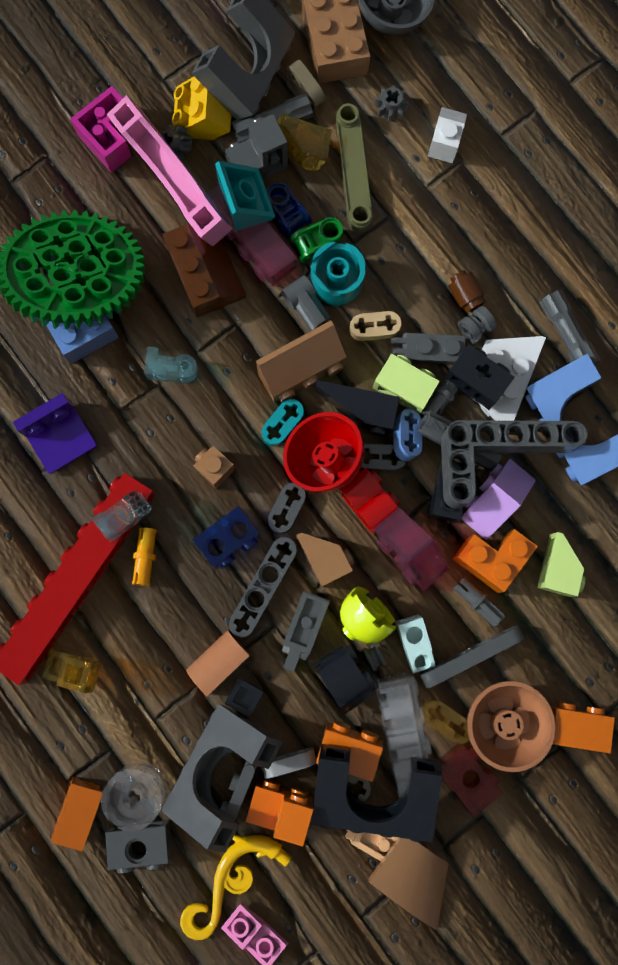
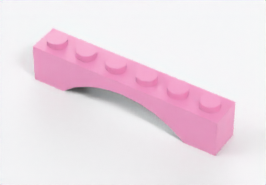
(164, 162)

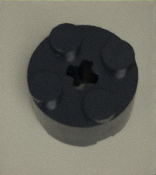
(344, 679)

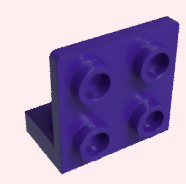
(56, 433)

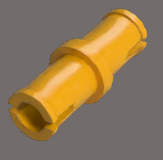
(144, 556)

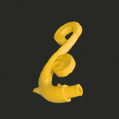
(237, 885)

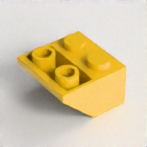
(199, 111)

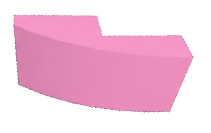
(255, 935)

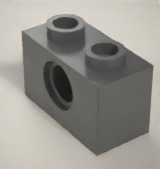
(123, 856)

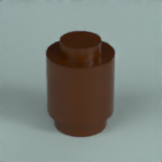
(467, 291)

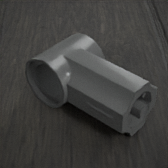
(302, 297)

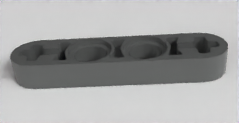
(260, 585)
(472, 656)

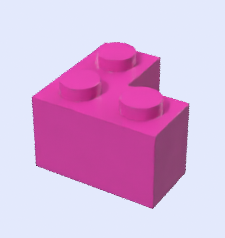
(99, 131)

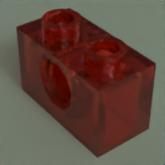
(481, 791)

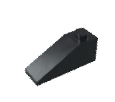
(366, 408)

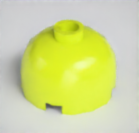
(364, 618)

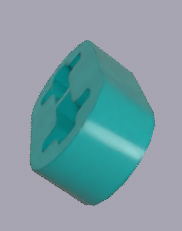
(277, 418)

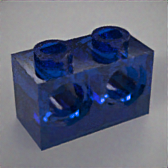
(223, 532)

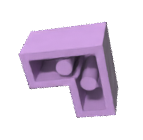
(499, 499)

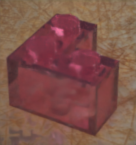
(413, 549)

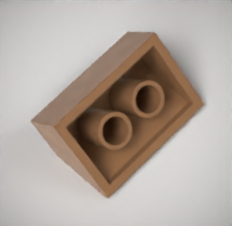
(302, 362)

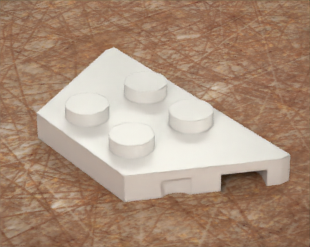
(520, 358)

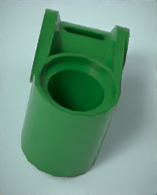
(315, 237)

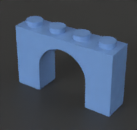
(550, 398)

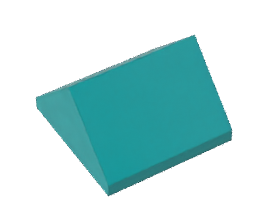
(244, 194)

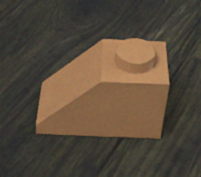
(325, 558)

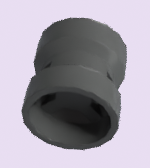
(477, 324)

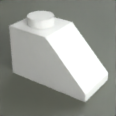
(447, 135)

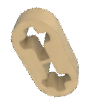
(375, 332)

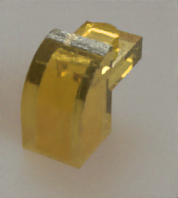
(72, 671)

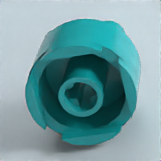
(337, 259)

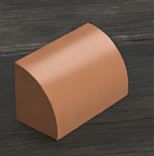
(217, 663)

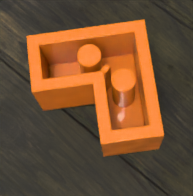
(498, 565)
(281, 811)

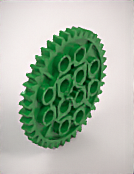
(85, 259)

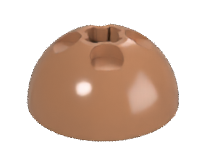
(523, 736)

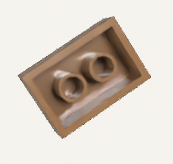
(336, 39)

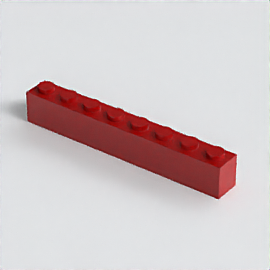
(64, 590)

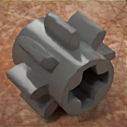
(391, 103)
(178, 140)

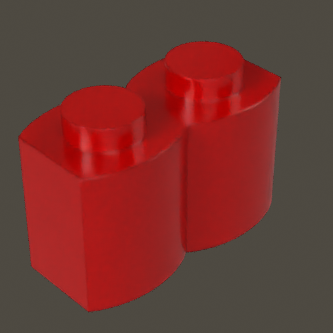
(369, 499)

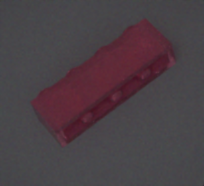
(259, 245)

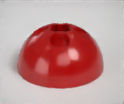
(312, 448)

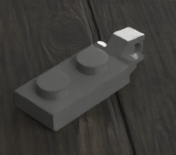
(304, 629)

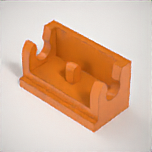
(77, 814)

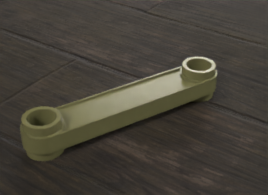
(353, 167)

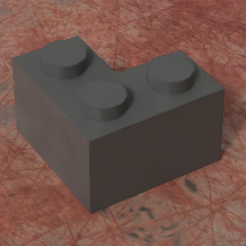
(263, 149)

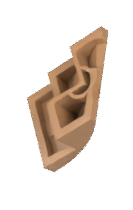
(413, 879)

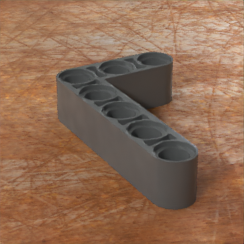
(499, 443)

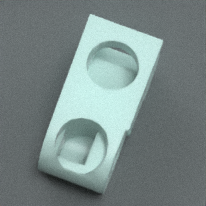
(415, 643)

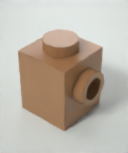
(213, 466)

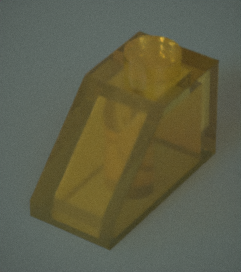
(306, 142)

